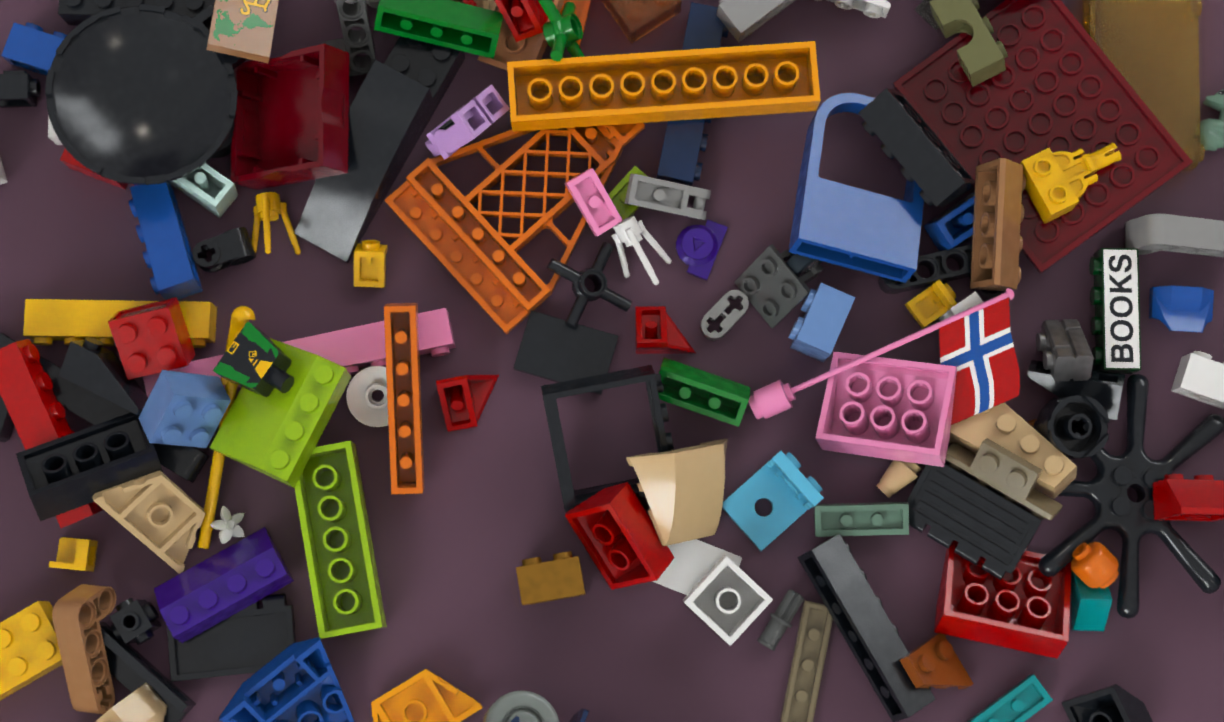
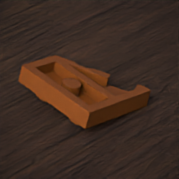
(936, 665)

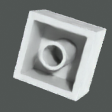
(727, 600)

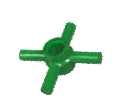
(562, 30)

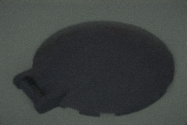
(142, 94)

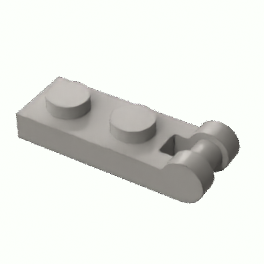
(666, 196)

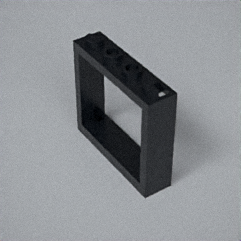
(595, 383)

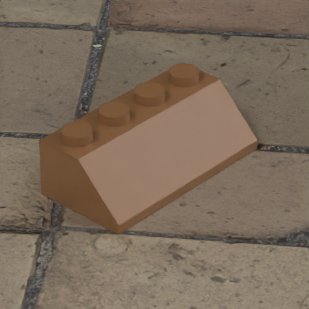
(997, 225)

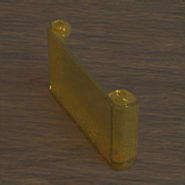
(1158, 56)

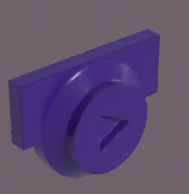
(699, 246)

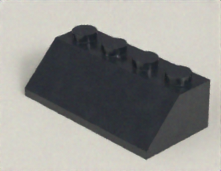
(916, 148)
(78, 465)

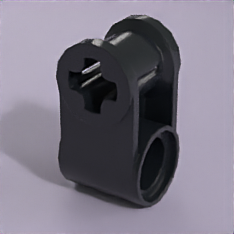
(228, 250)

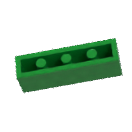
(442, 24)

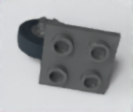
(778, 285)

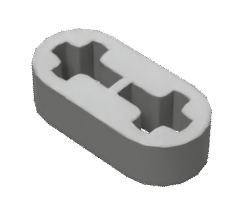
(719, 310)

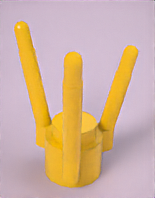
(267, 210)

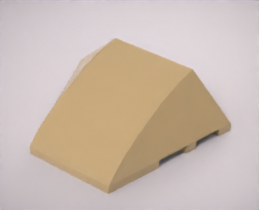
(683, 490)

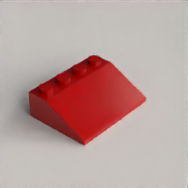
(1015, 613)

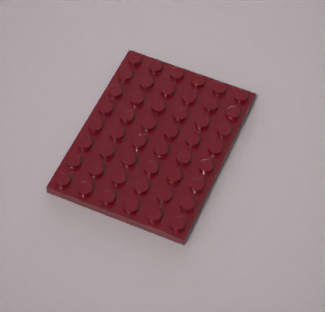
(1052, 96)

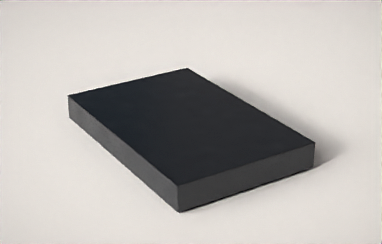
(563, 352)

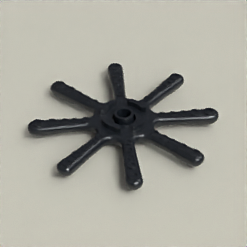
(1131, 518)

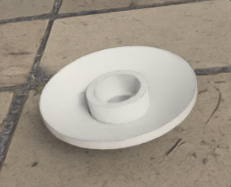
(360, 399)

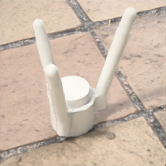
(630, 232)

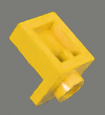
(370, 264)

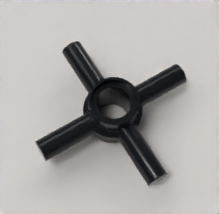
(579, 289)

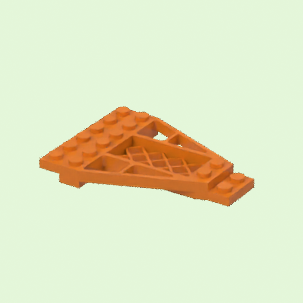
(471, 246)

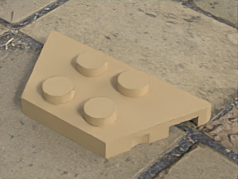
(156, 515)

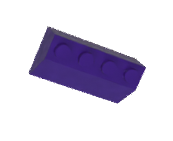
(222, 585)

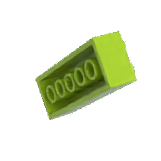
(338, 542)

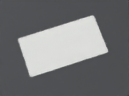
(690, 564)

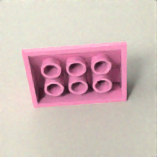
(888, 409)

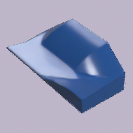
(1181, 307)

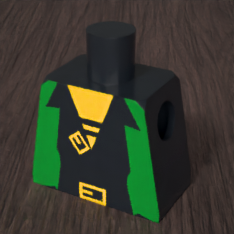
(255, 363)

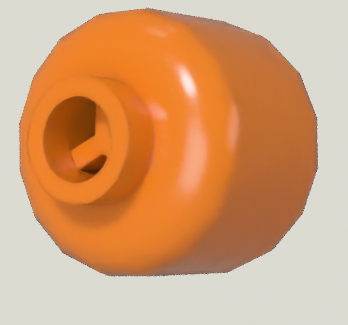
(1094, 565)

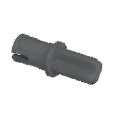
(781, 619)

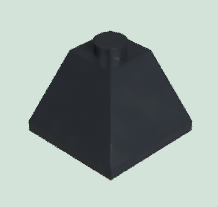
(1106, 705)

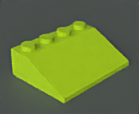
(283, 429)

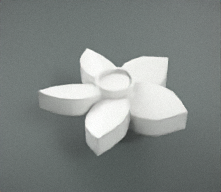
(228, 525)

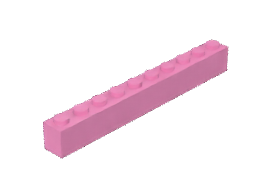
(349, 347)

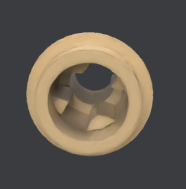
(897, 477)

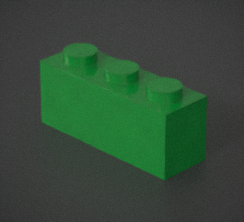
(703, 392)

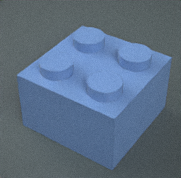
(822, 323)
(184, 409)

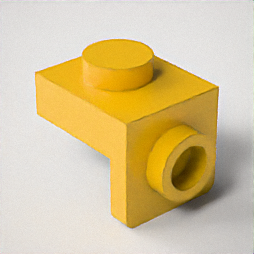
(931, 303)

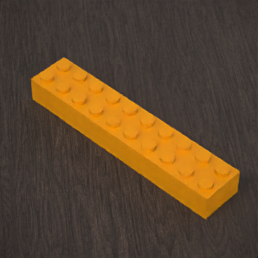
(663, 86)

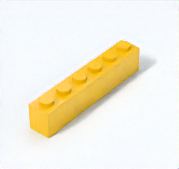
(77, 319)

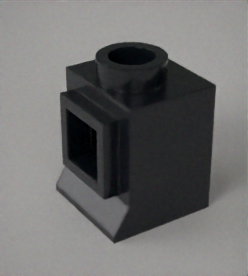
(18, 89)

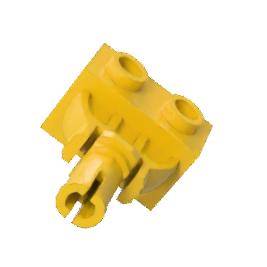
(1059, 180)

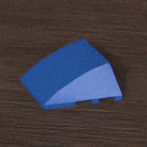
(291, 688)

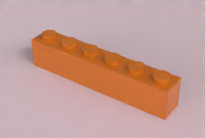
(404, 398)

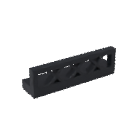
(134, 670)

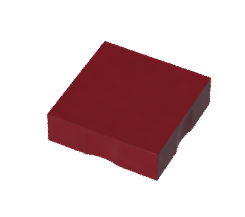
(291, 118)

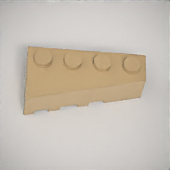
(1016, 435)

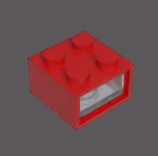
(152, 338)

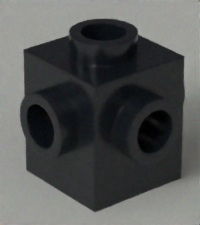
(146, 621)

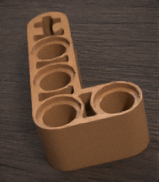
(82, 646)

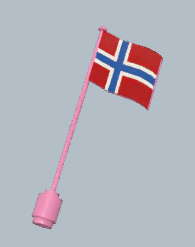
(972, 340)

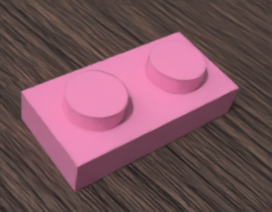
(593, 202)

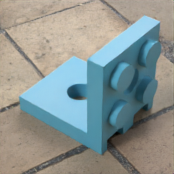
(784, 488)

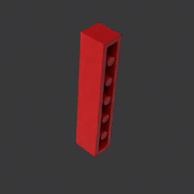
(35, 408)

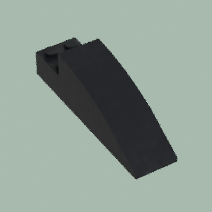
(382, 132)

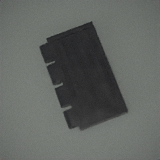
(973, 516)
(237, 643)

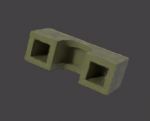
(982, 55)

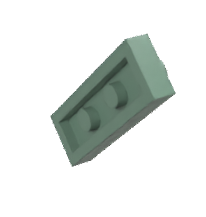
(861, 519)

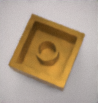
(550, 579)

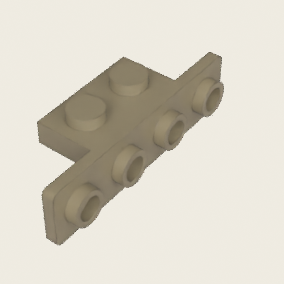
(1006, 473)

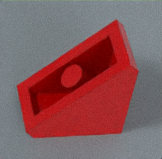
(523, 17)
(658, 333)
(464, 399)

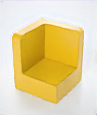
(75, 554)

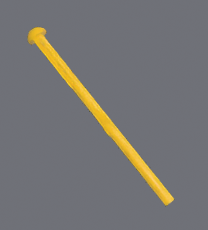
(238, 320)

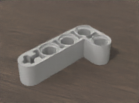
(1175, 234)

